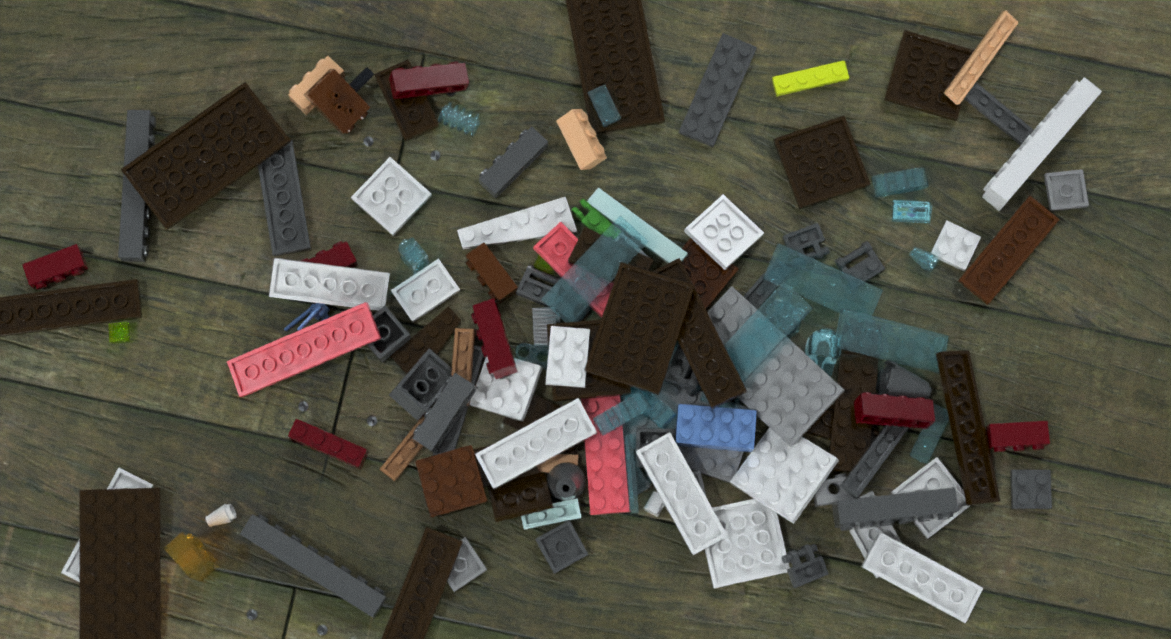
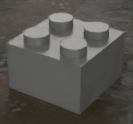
(392, 335)

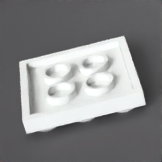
(391, 196)
(724, 232)
(507, 395)
(933, 477)

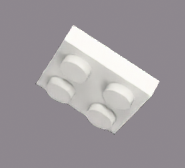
(955, 245)

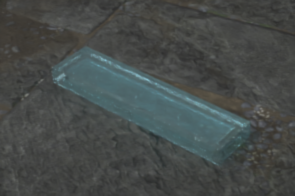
(631, 474)

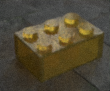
(191, 556)

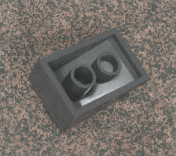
(422, 384)

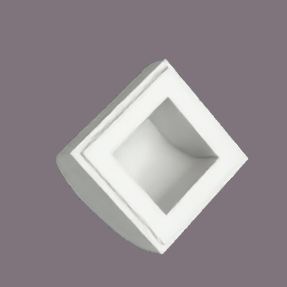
(654, 504)

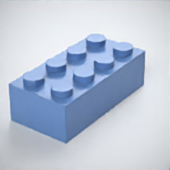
(715, 428)

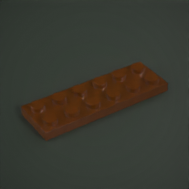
(1008, 250)

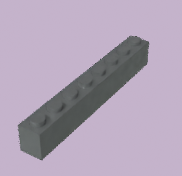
(133, 208)
(314, 566)

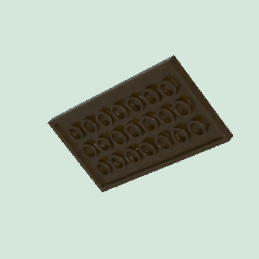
(617, 53)
(205, 155)
(120, 563)

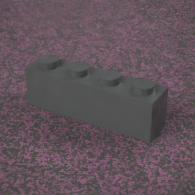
(513, 162)
(444, 413)

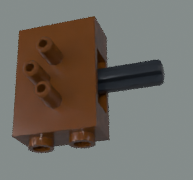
(340, 100)

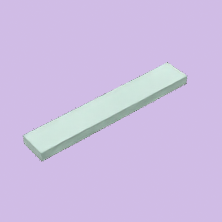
(657, 242)

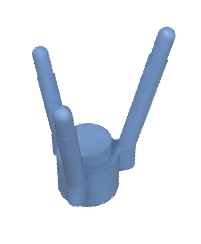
(316, 310)

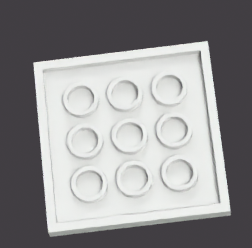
(784, 475)
(751, 545)

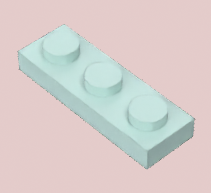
(560, 512)

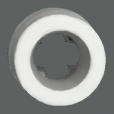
(222, 515)

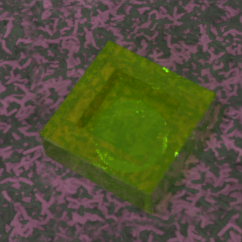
(542, 265)
(119, 332)

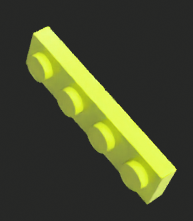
(810, 78)

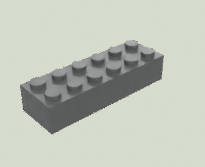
(895, 507)

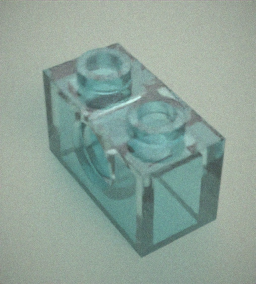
(413, 255)

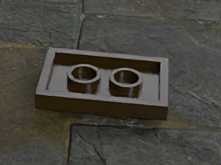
(520, 497)

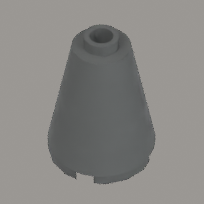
(900, 382)
(566, 474)

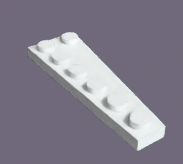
(519, 226)

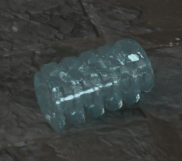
(459, 118)

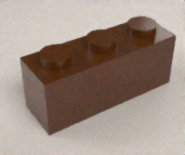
(491, 273)

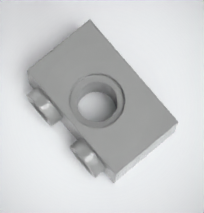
(824, 497)

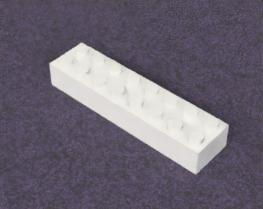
(1040, 143)

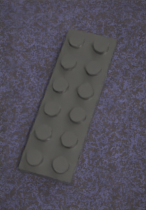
(717, 90)
(284, 202)

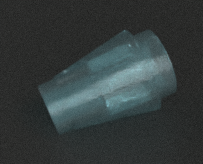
(924, 259)

